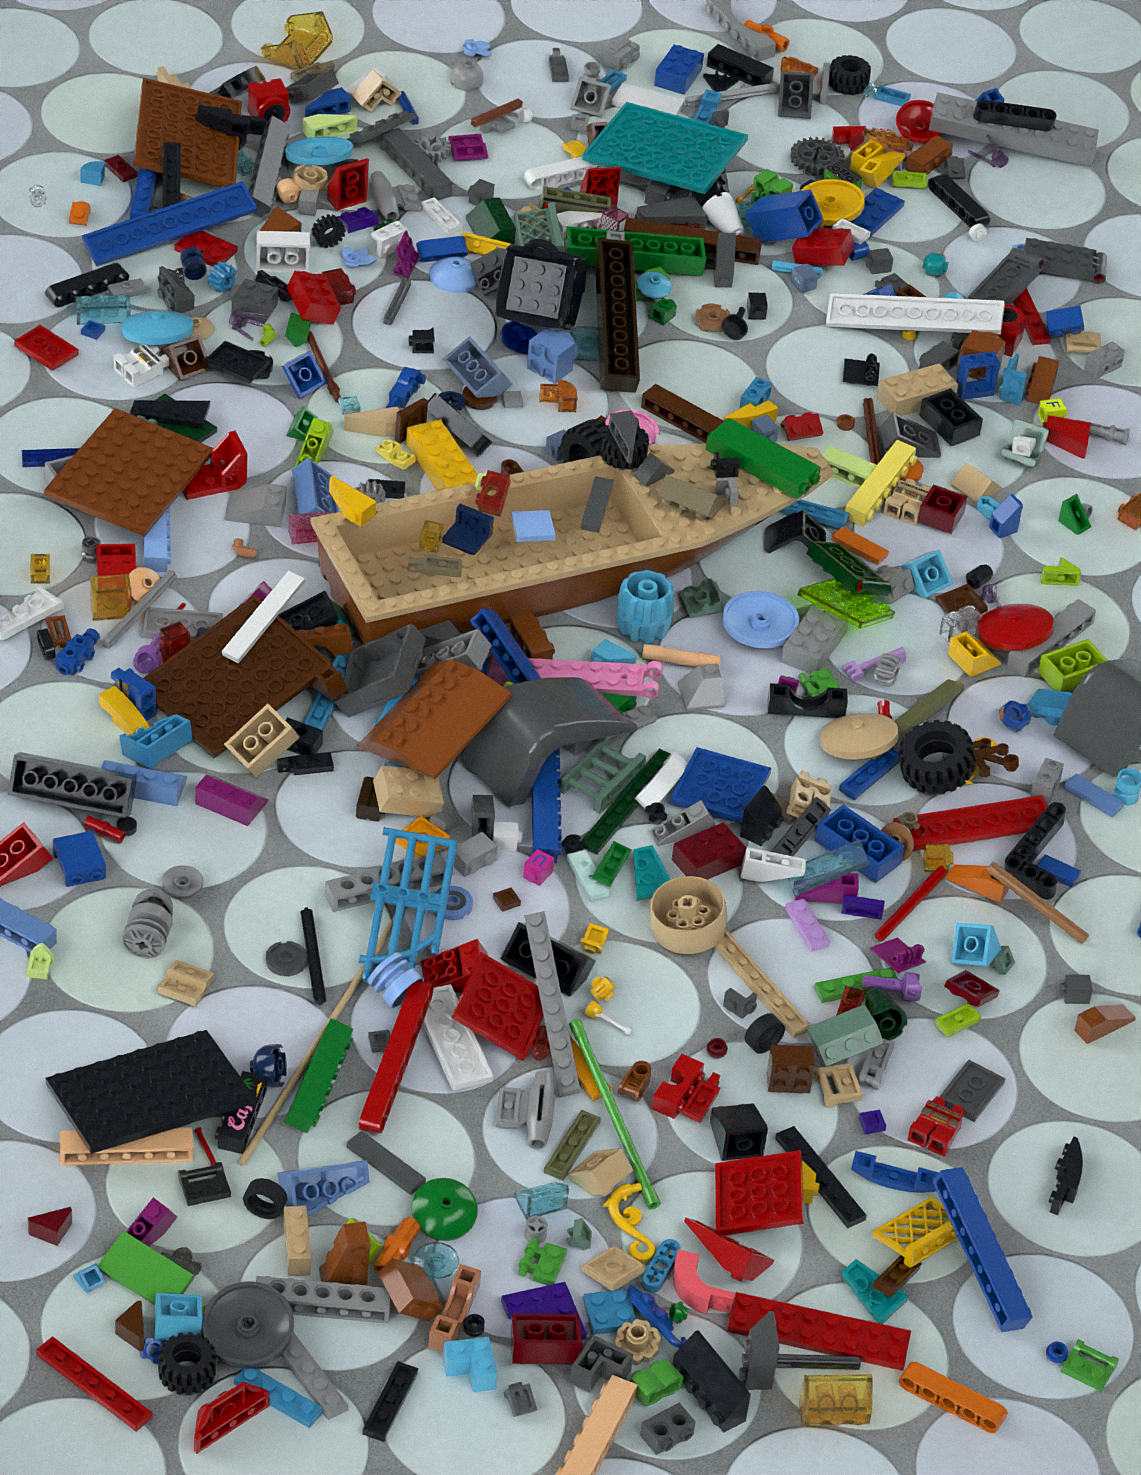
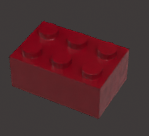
(709, 852)

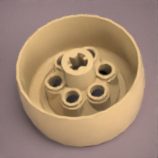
(691, 901)

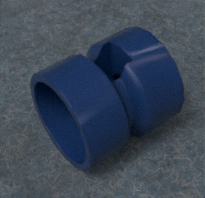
(193, 263)

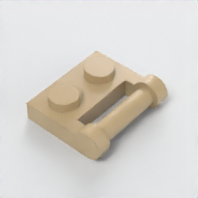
(1083, 342)
(844, 1081)

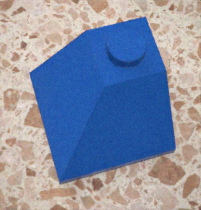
(304, 374)

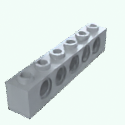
(357, 888)
(333, 1299)

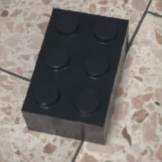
(951, 417)

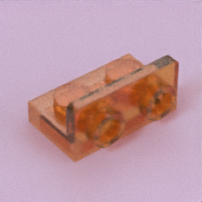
(794, 65)

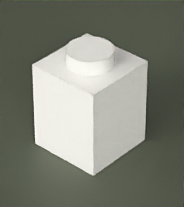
(506, 836)

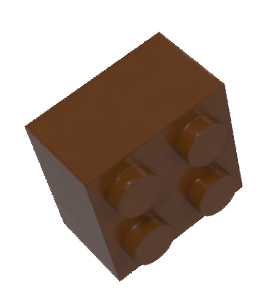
(790, 1069)

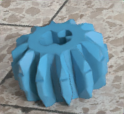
(222, 277)

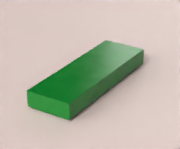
(611, 863)

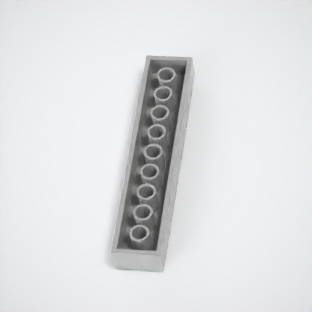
(1064, 142)

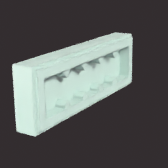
(584, 871)

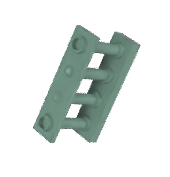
(613, 787)

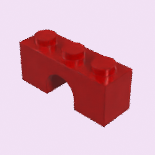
(672, 1098)

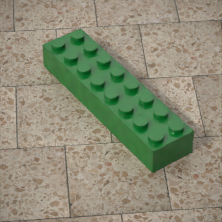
(650, 251)

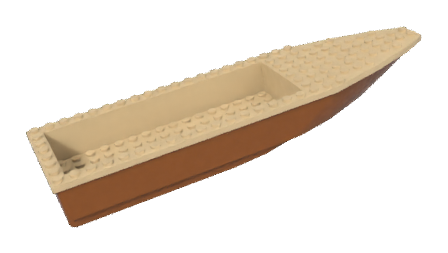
(541, 577)

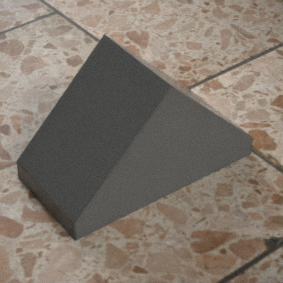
(652, 470)

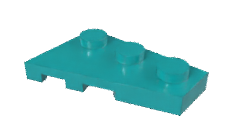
(648, 872)
(861, 1281)

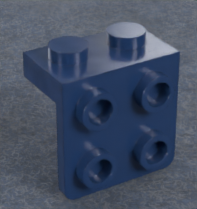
(469, 530)

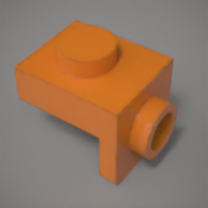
(79, 213)

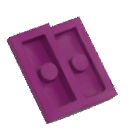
(468, 147)

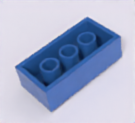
(846, 826)

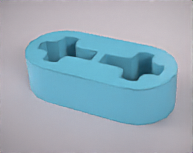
(986, 506)

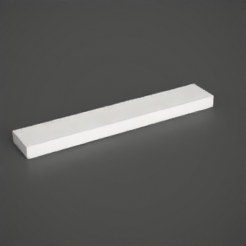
(263, 616)

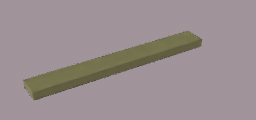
(926, 707)

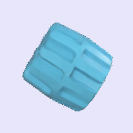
(645, 606)

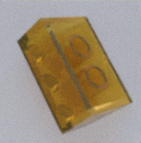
(836, 1399)

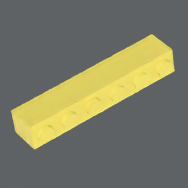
(881, 483)

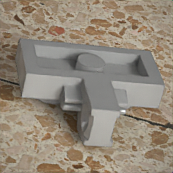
(502, 124)

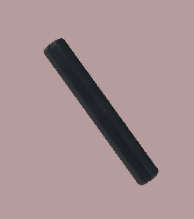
(818, 1361)

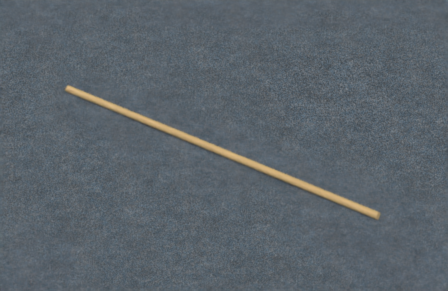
(306, 1060)

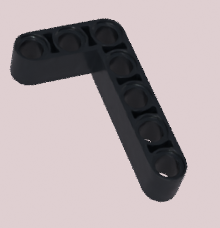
(1021, 858)

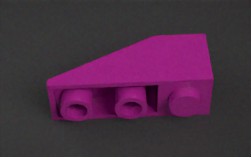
(834, 890)
(152, 1222)

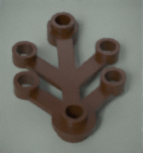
(1010, 761)

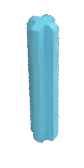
(787, 267)

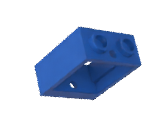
(985, 387)

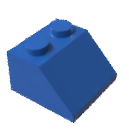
(1064, 321)

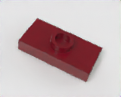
(120, 168)

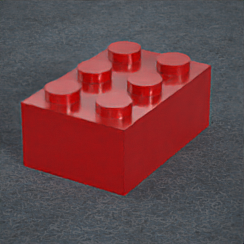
(824, 247)
(313, 297)

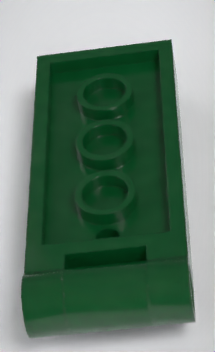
(847, 569)

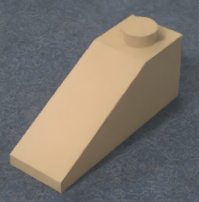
(373, 422)

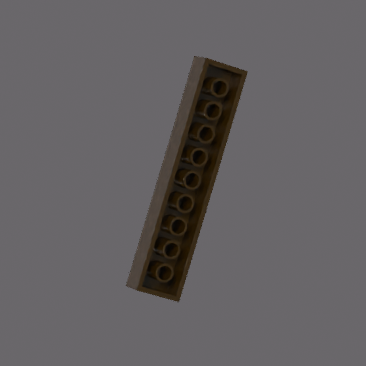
(616, 315)

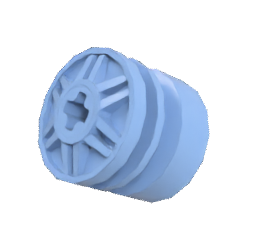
(392, 976)

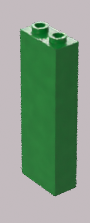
(764, 458)

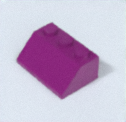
(228, 799)

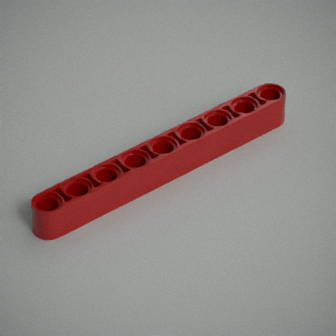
(396, 1057)

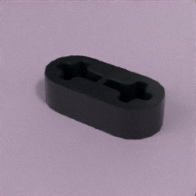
(46, 644)

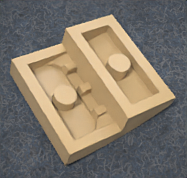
(185, 983)

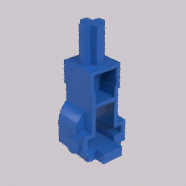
(405, 387)

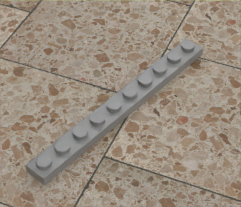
(552, 1004)

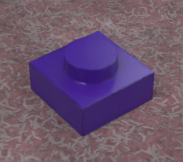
(872, 1121)

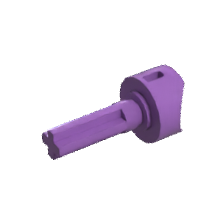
(148, 656)
(907, 986)

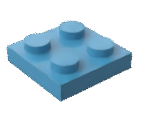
(608, 1310)

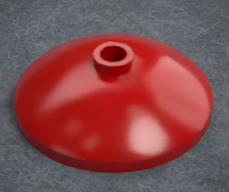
(914, 115)

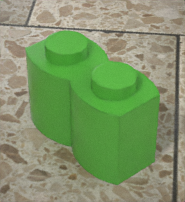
(657, 1382)

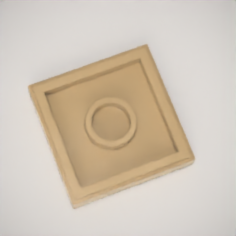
(613, 1268)

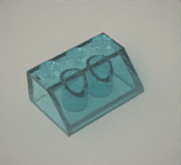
(102, 309)

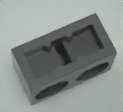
(667, 1428)

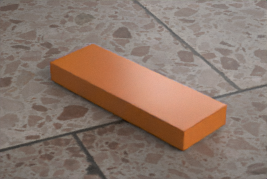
(860, 545)

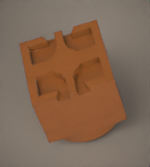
(982, 343)

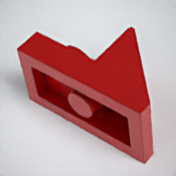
(848, 135)

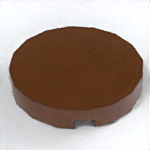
(478, 403)

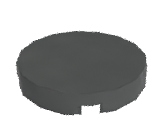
(286, 958)

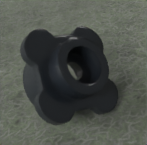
(656, 807)
(574, 840)

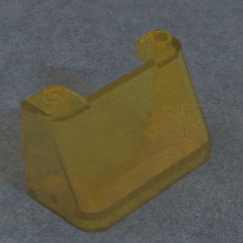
(306, 41)

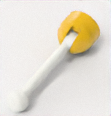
(595, 1011)

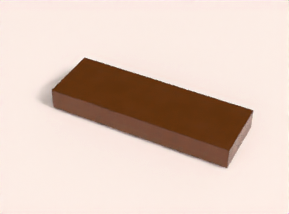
(895, 1277)

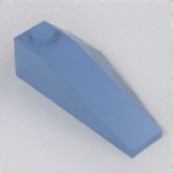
(322, 1184)

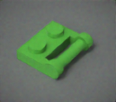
(1086, 1370)

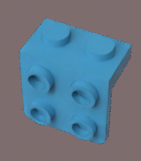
(1014, 383)

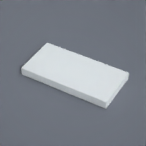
(647, 98)

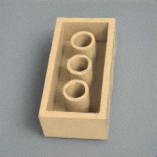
(905, 391)

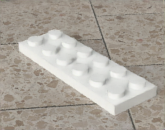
(454, 1043)

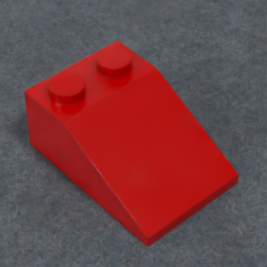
(349, 185)
(21, 854)

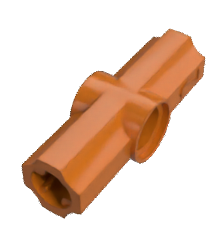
(781, 42)
(399, 1243)

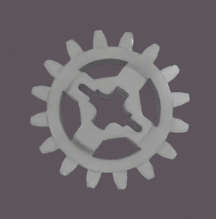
(434, 147)

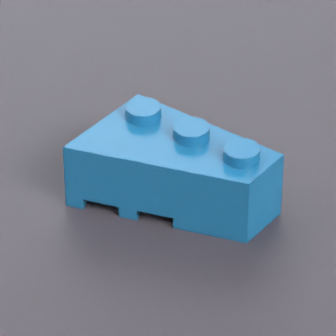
(157, 742)

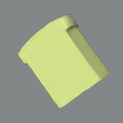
(39, 962)

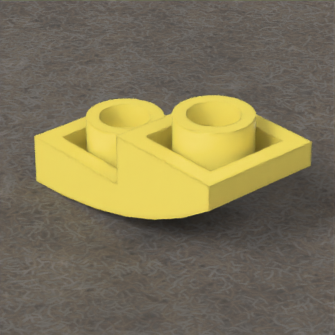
(393, 453)

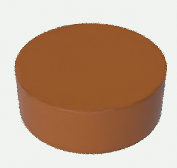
(845, 422)

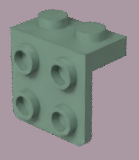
(1026, 429)

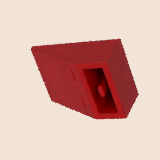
(602, 182)
(115, 559)
(452, 965)

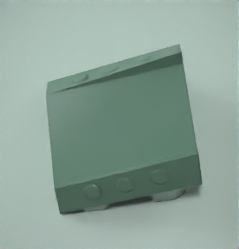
(703, 598)

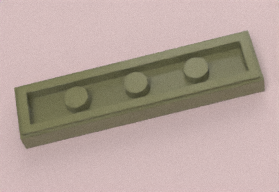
(572, 1145)

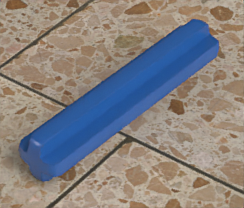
(406, 105)

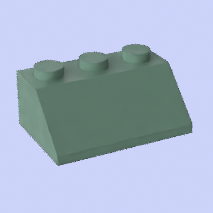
(844, 1035)

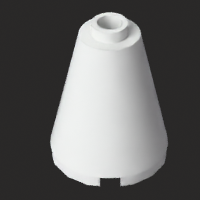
(723, 214)

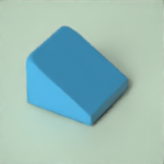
(90, 1278)

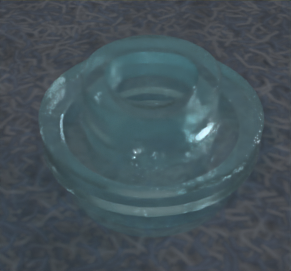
(870, 90)

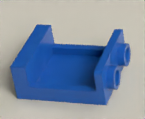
(79, 858)

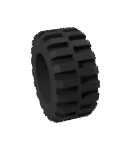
(582, 440)
(930, 739)

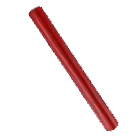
(909, 905)

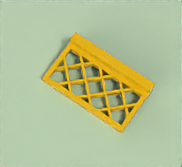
(922, 1247)

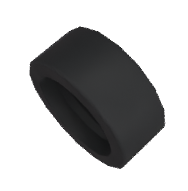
(764, 1032)
(270, 1190)

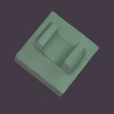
(1003, 960)
(580, 1234)

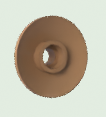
(900, 831)

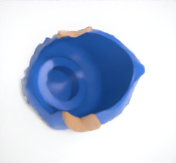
(1015, 715)

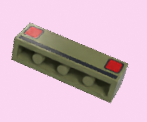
(573, 201)

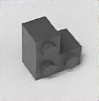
(600, 1360)

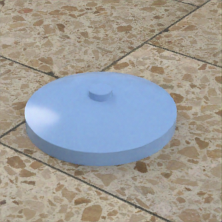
(760, 619)

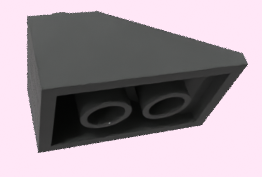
(795, 94)
(911, 433)

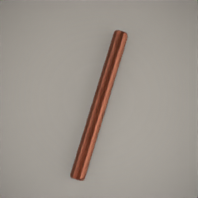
(871, 429)

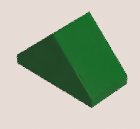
(1073, 515)

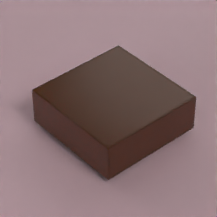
(506, 899)

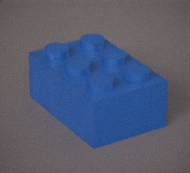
(679, 69)

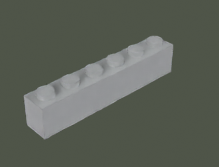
(1067, 626)

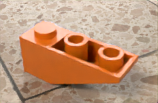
(978, 880)

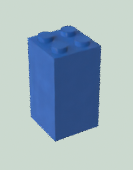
(784, 216)

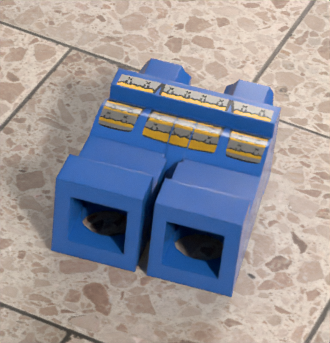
(137, 690)

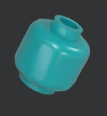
(935, 264)

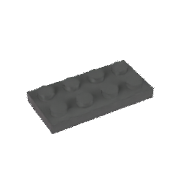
(381, 126)

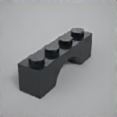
(829, 704)

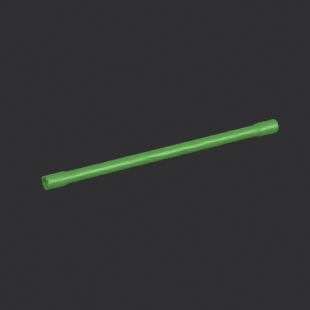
(647, 1189)

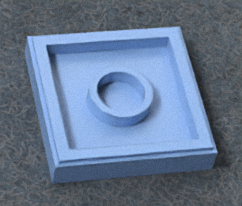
(533, 525)

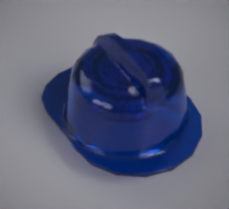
(517, 336)

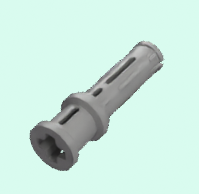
(1111, 432)

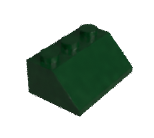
(492, 221)

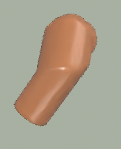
(242, 550)

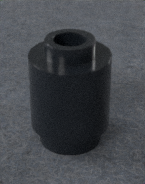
(979, 576)

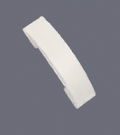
(663, 780)

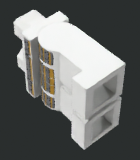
(140, 364)

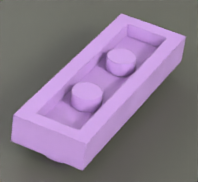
(807, 924)

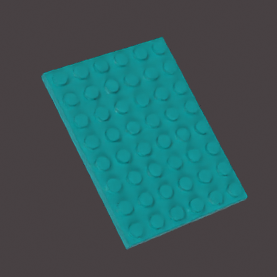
(665, 147)

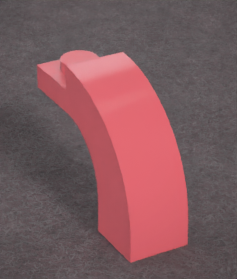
(695, 1292)

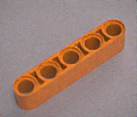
(953, 1397)

